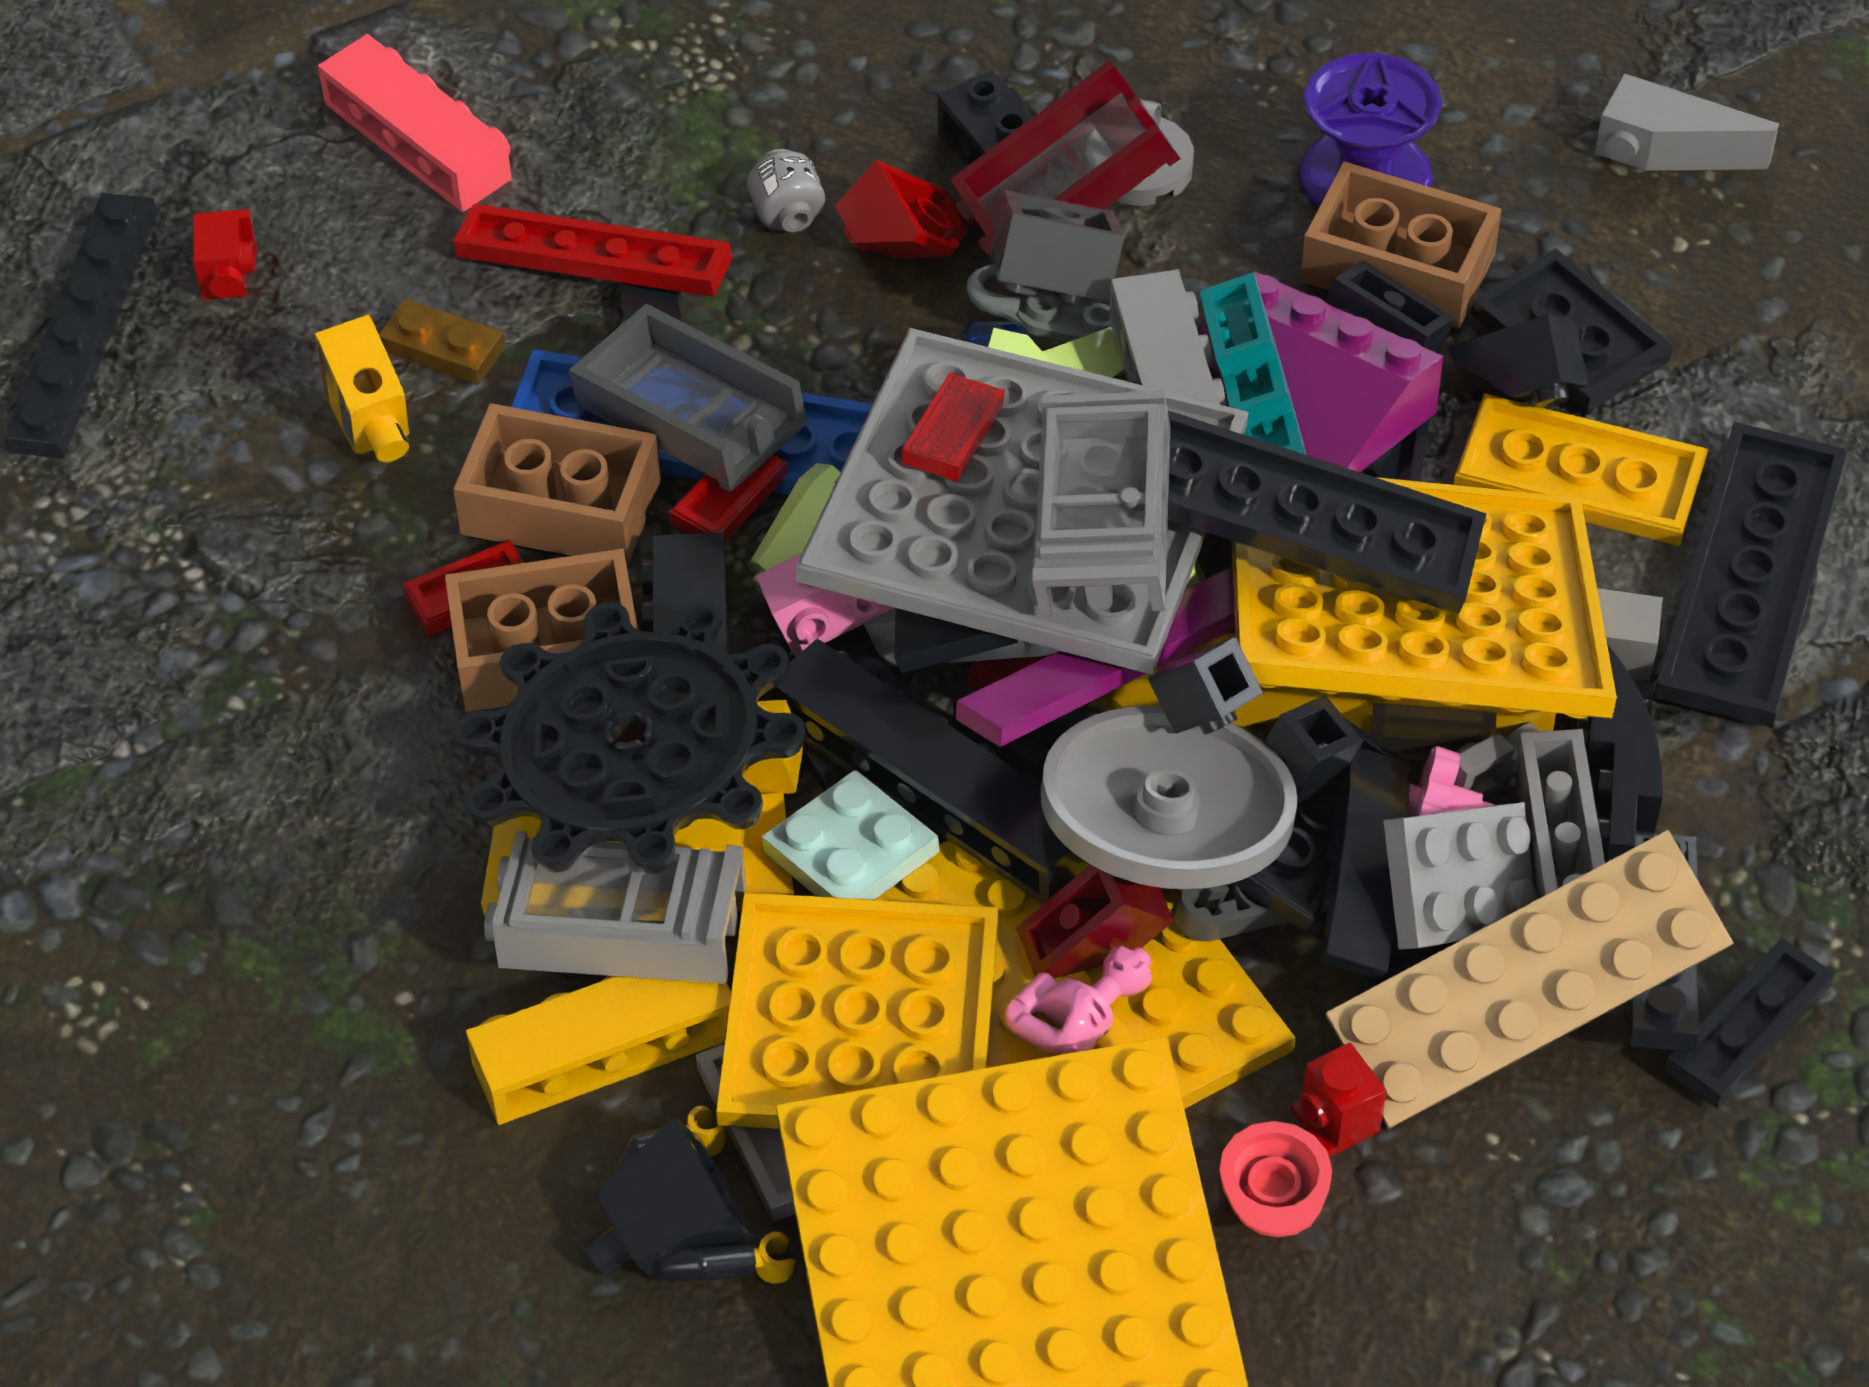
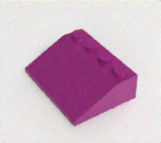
(1347, 379)

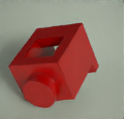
(224, 253)
(1340, 1100)

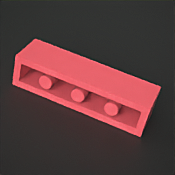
(415, 122)

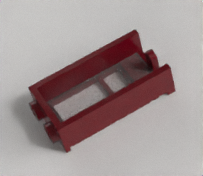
(1076, 151)

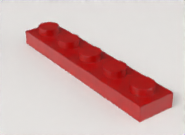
(593, 249)

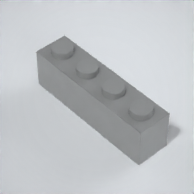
(1159, 336)
(1559, 807)

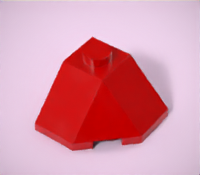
(900, 215)

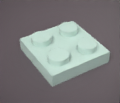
(850, 841)

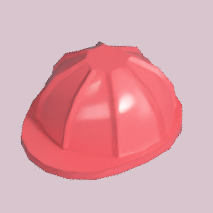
(1275, 1177)

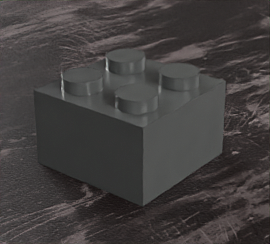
(1056, 248)

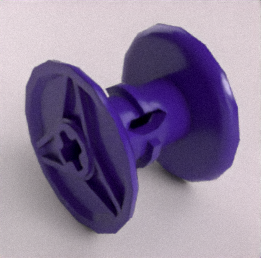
(1370, 117)

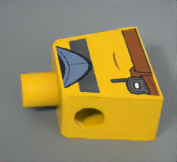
(368, 406)

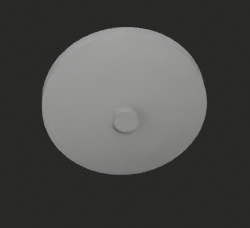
(1167, 803)

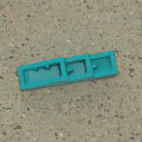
(1251, 361)

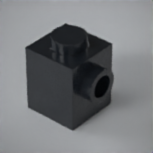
(1206, 687)
(1314, 745)

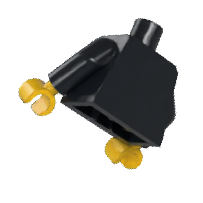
(678, 1212)

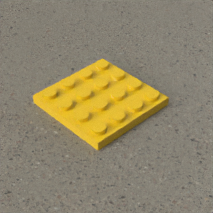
(852, 999)

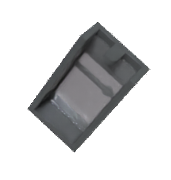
(691, 391)

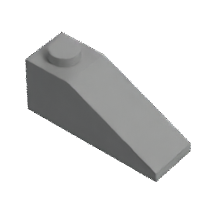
(1678, 131)

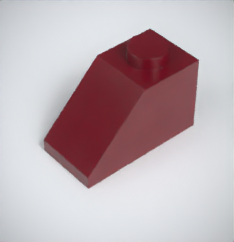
(1090, 919)

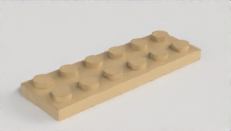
(1531, 977)

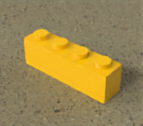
(593, 1039)

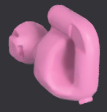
(1076, 1007)

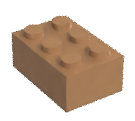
(1405, 230)
(557, 483)
(526, 604)

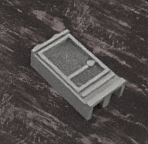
(1102, 495)
(615, 917)

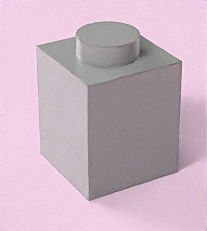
(1632, 629)

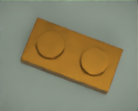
(442, 341)

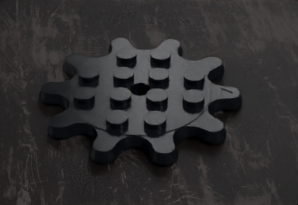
(575, 704)

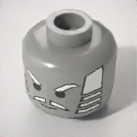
(785, 190)

